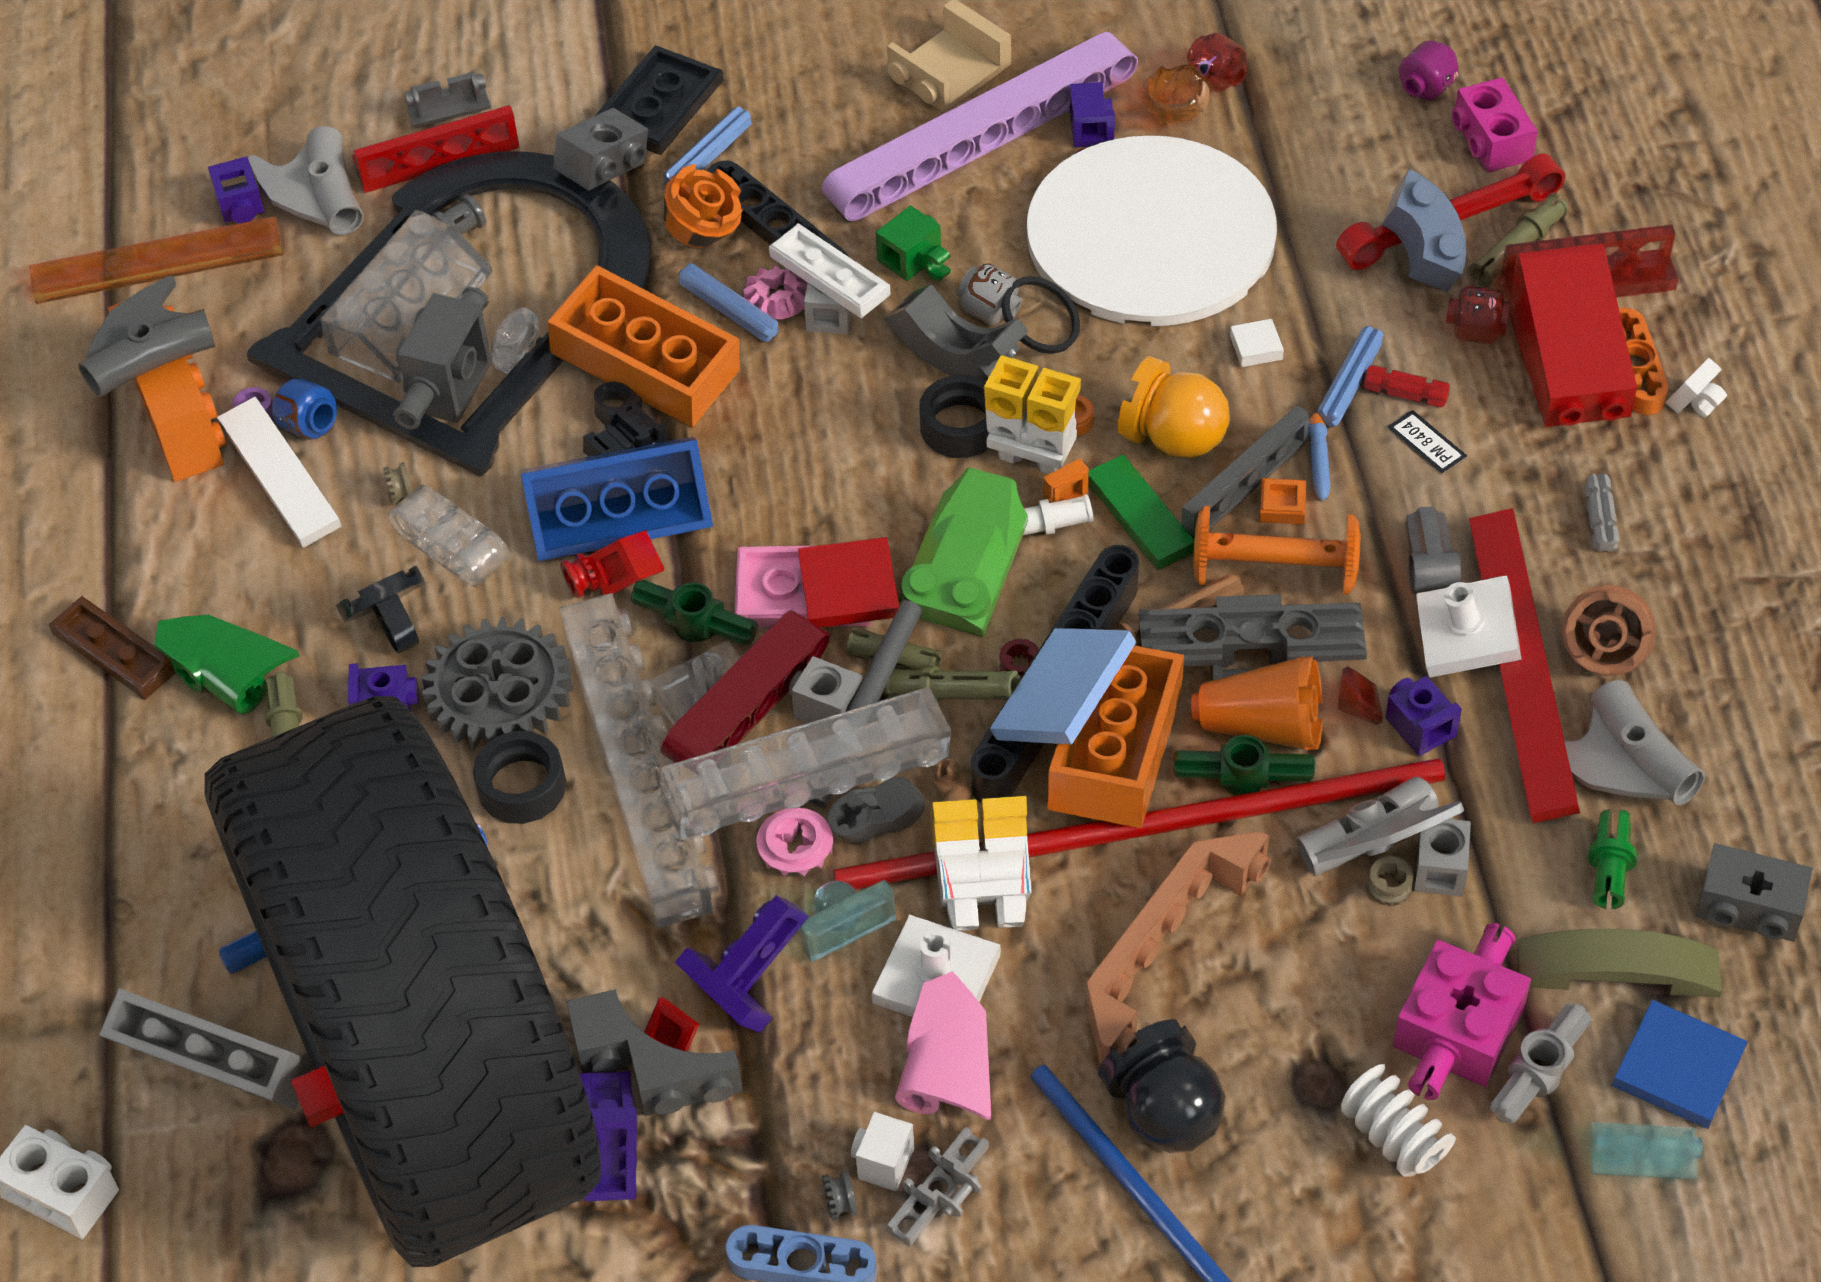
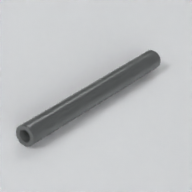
(883, 664)

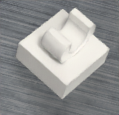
(1698, 391)

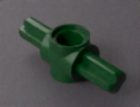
(694, 612)
(1244, 751)

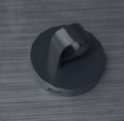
(385, 601)

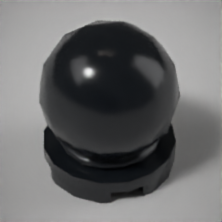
(1166, 1090)

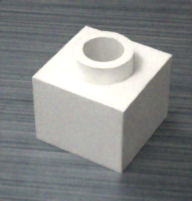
(883, 1151)

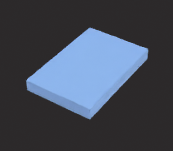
(1063, 686)

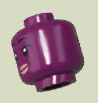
(1430, 69)

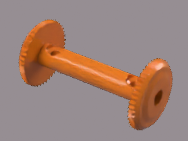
(1277, 550)

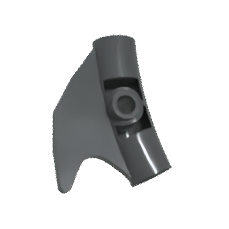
(141, 338)

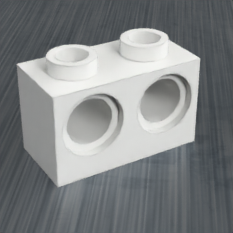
(48, 1188)

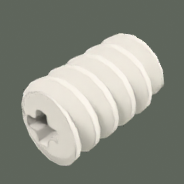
(1393, 1124)

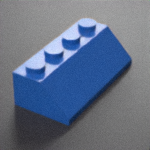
(614, 495)

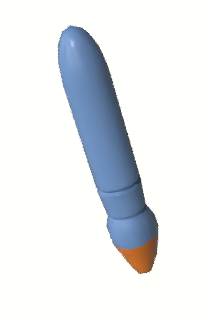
(1319, 456)

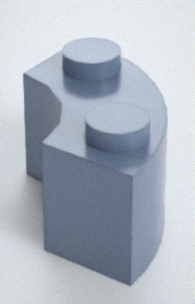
(1429, 231)

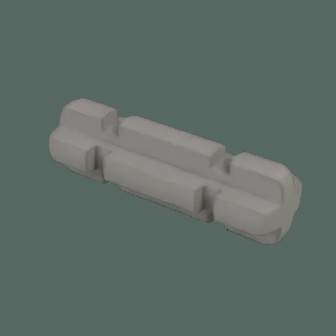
(1601, 512)

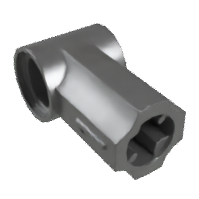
(1431, 560)

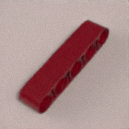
(746, 689)

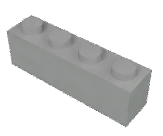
(204, 1048)

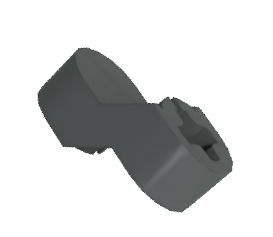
(876, 810)

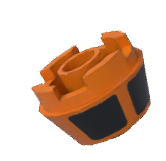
(701, 206)

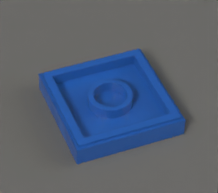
(1680, 1064)

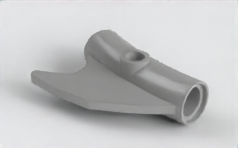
(313, 183)
(1629, 753)
(1374, 826)

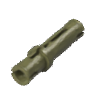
(1529, 228)
(954, 684)

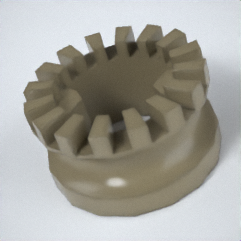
(400, 482)
(1378, 886)

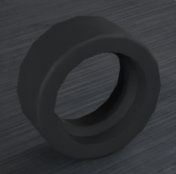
(946, 439)
(514, 748)

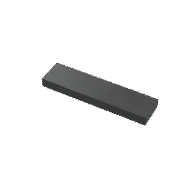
(1248, 469)

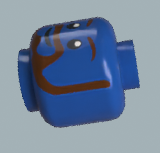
(304, 409)

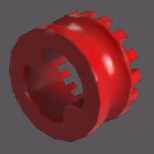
(578, 575)

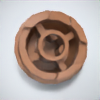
(1609, 630)

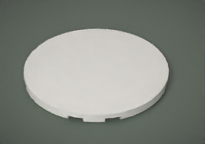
(1152, 230)

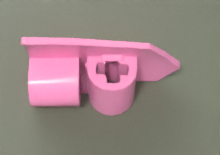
(946, 1051)

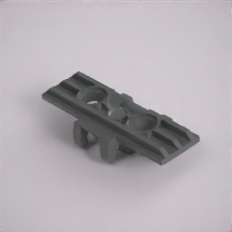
(1255, 624)

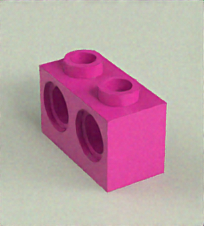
(1494, 124)

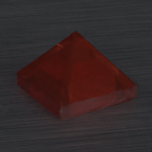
(1359, 697)

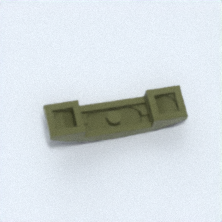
(1620, 957)

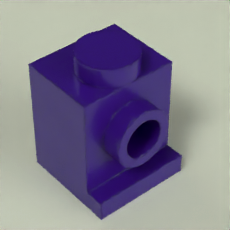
(1090, 115)
(237, 201)
(382, 682)
(1422, 714)

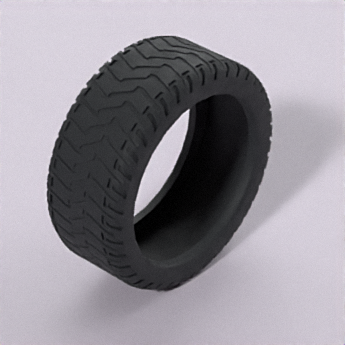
(407, 977)

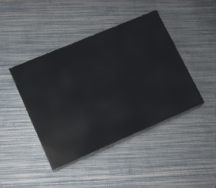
(664, 94)

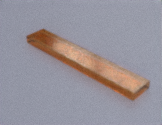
(155, 260)

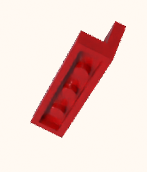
(424, 150)

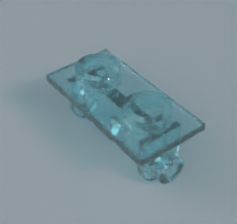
(1645, 1150)

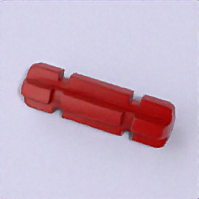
(1406, 386)

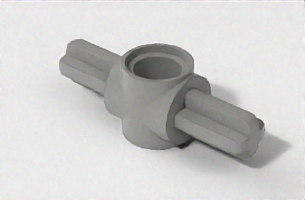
(1532, 1080)

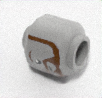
(983, 293)

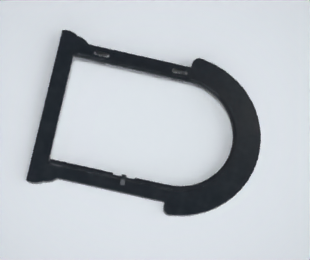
(622, 251)

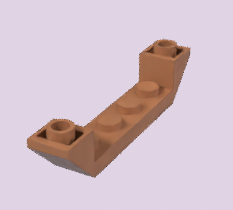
(1228, 861)

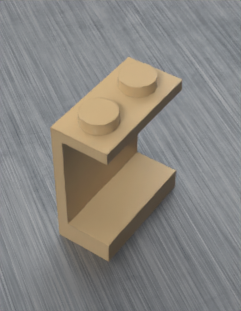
(954, 60)

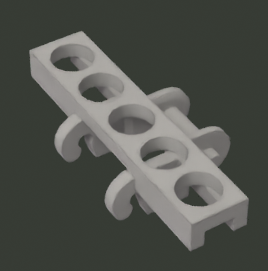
(956, 1165)

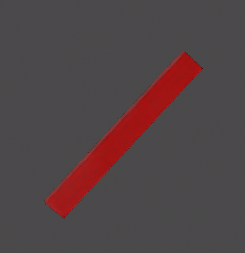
(1527, 681)

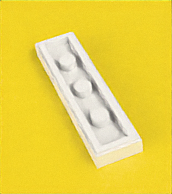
(279, 472)

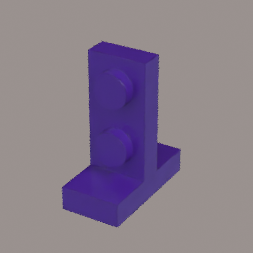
(745, 962)
(616, 1129)

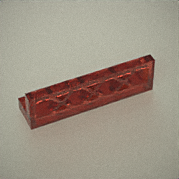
(1631, 269)

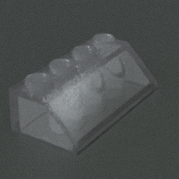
(385, 297)

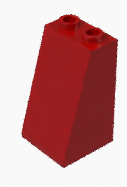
(1572, 335)

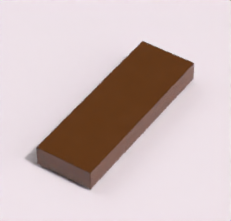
(113, 647)

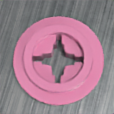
(782, 303)
(782, 829)

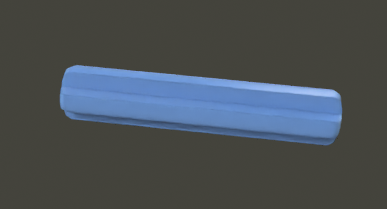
(713, 142)
(728, 302)
(1350, 376)

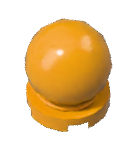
(1178, 412)

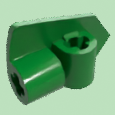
(221, 658)

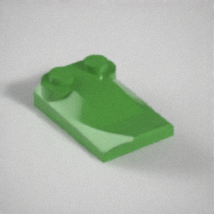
(967, 552)

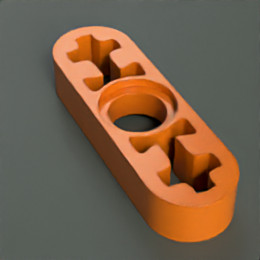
(1652, 372)

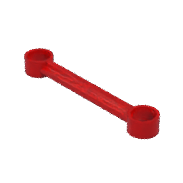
(1538, 177)

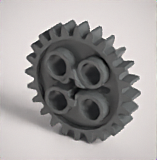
(487, 672)

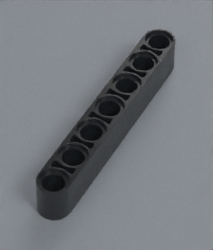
(1095, 605)

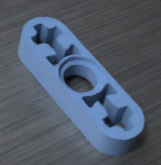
(788, 1241)

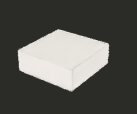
(1256, 342)

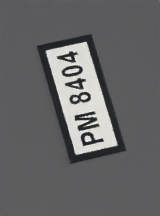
(1427, 441)

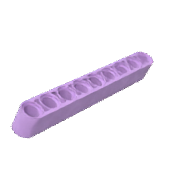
(975, 127)

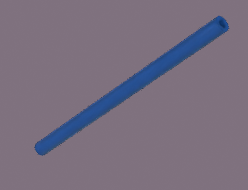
(1128, 1176)

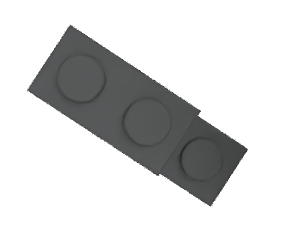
(663, 1074)

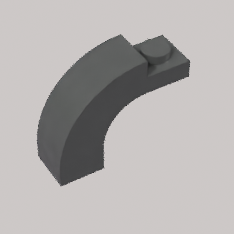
(949, 341)

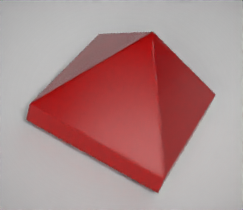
(671, 1026)

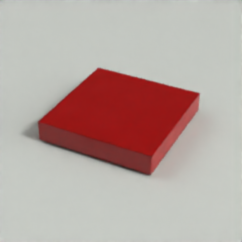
(848, 582)

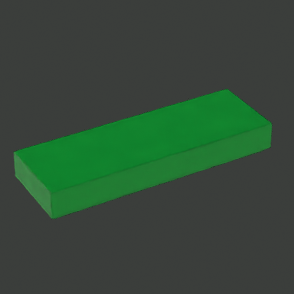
(1140, 512)

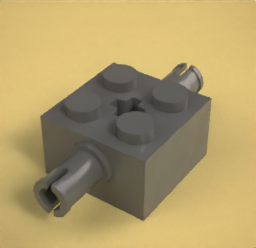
(443, 358)

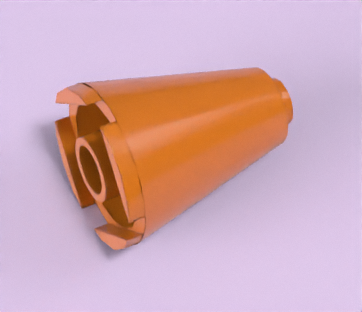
(1268, 703)

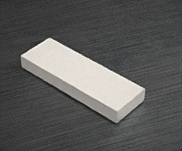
(829, 270)

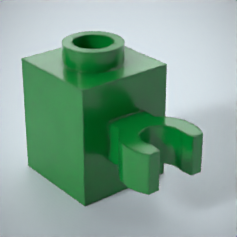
(912, 244)

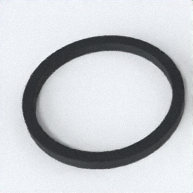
(1056, 290)

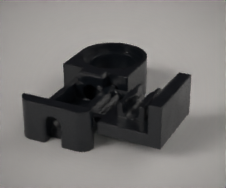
(623, 424)

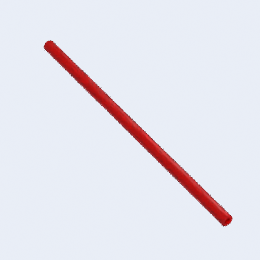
(1168, 819)

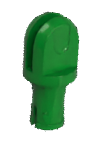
(1611, 859)

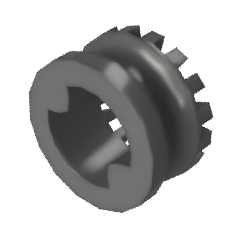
(841, 1195)

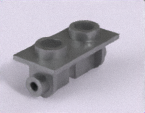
(462, 97)

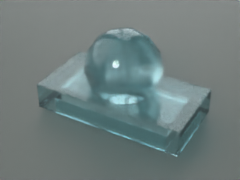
(845, 916)

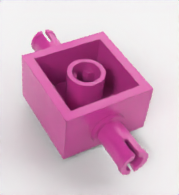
(1461, 1012)

